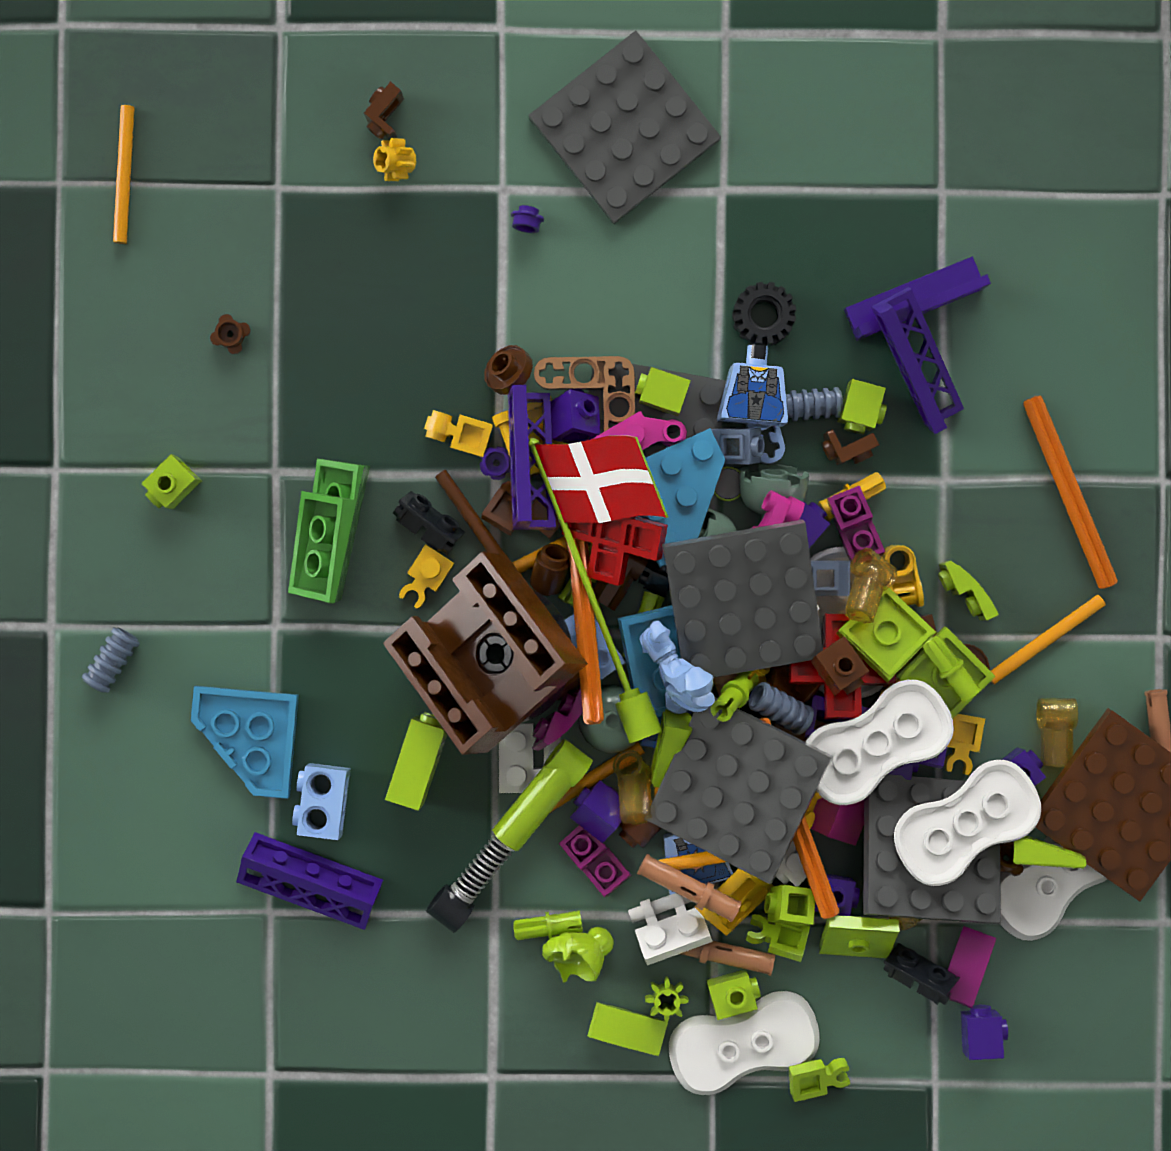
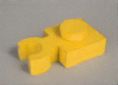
(429, 571)
(965, 738)

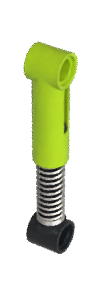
(561, 771)

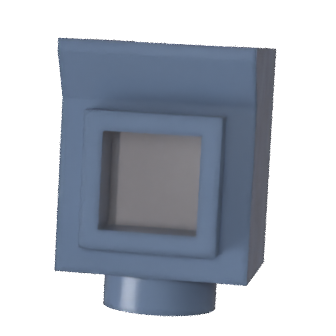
(740, 444)
(831, 578)

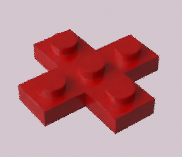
(614, 543)
(842, 705)

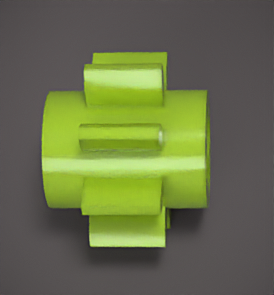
(666, 989)

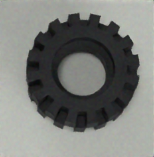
(770, 294)

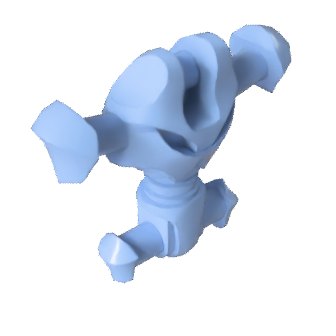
(685, 684)

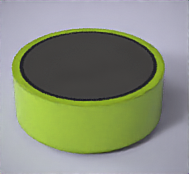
(728, 484)

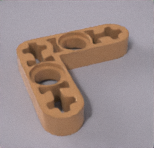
(600, 381)

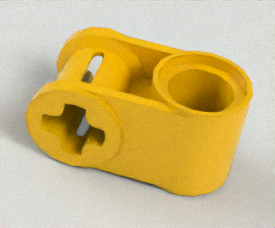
(907, 577)

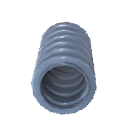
(814, 404)
(110, 660)
(781, 708)

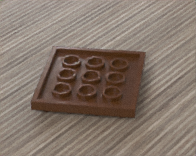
(1114, 805)

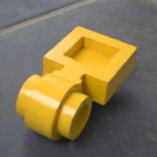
(468, 435)

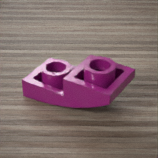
(854, 522)
(556, 724)
(595, 860)
(970, 964)

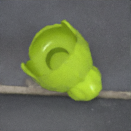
(579, 953)

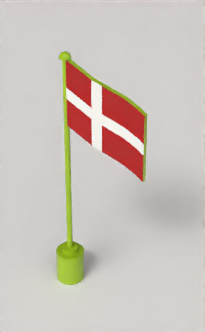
(600, 484)

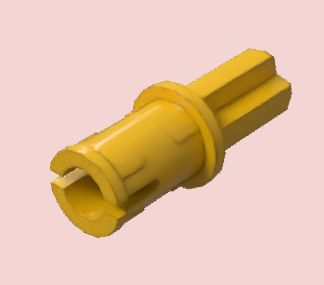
(869, 485)

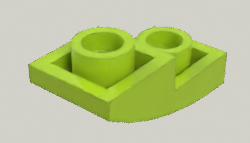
(959, 581)
(627, 1029)

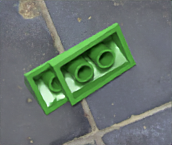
(327, 530)

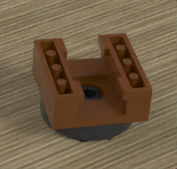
(458, 663)

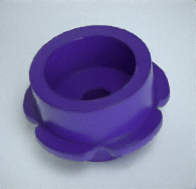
(527, 219)
(496, 472)

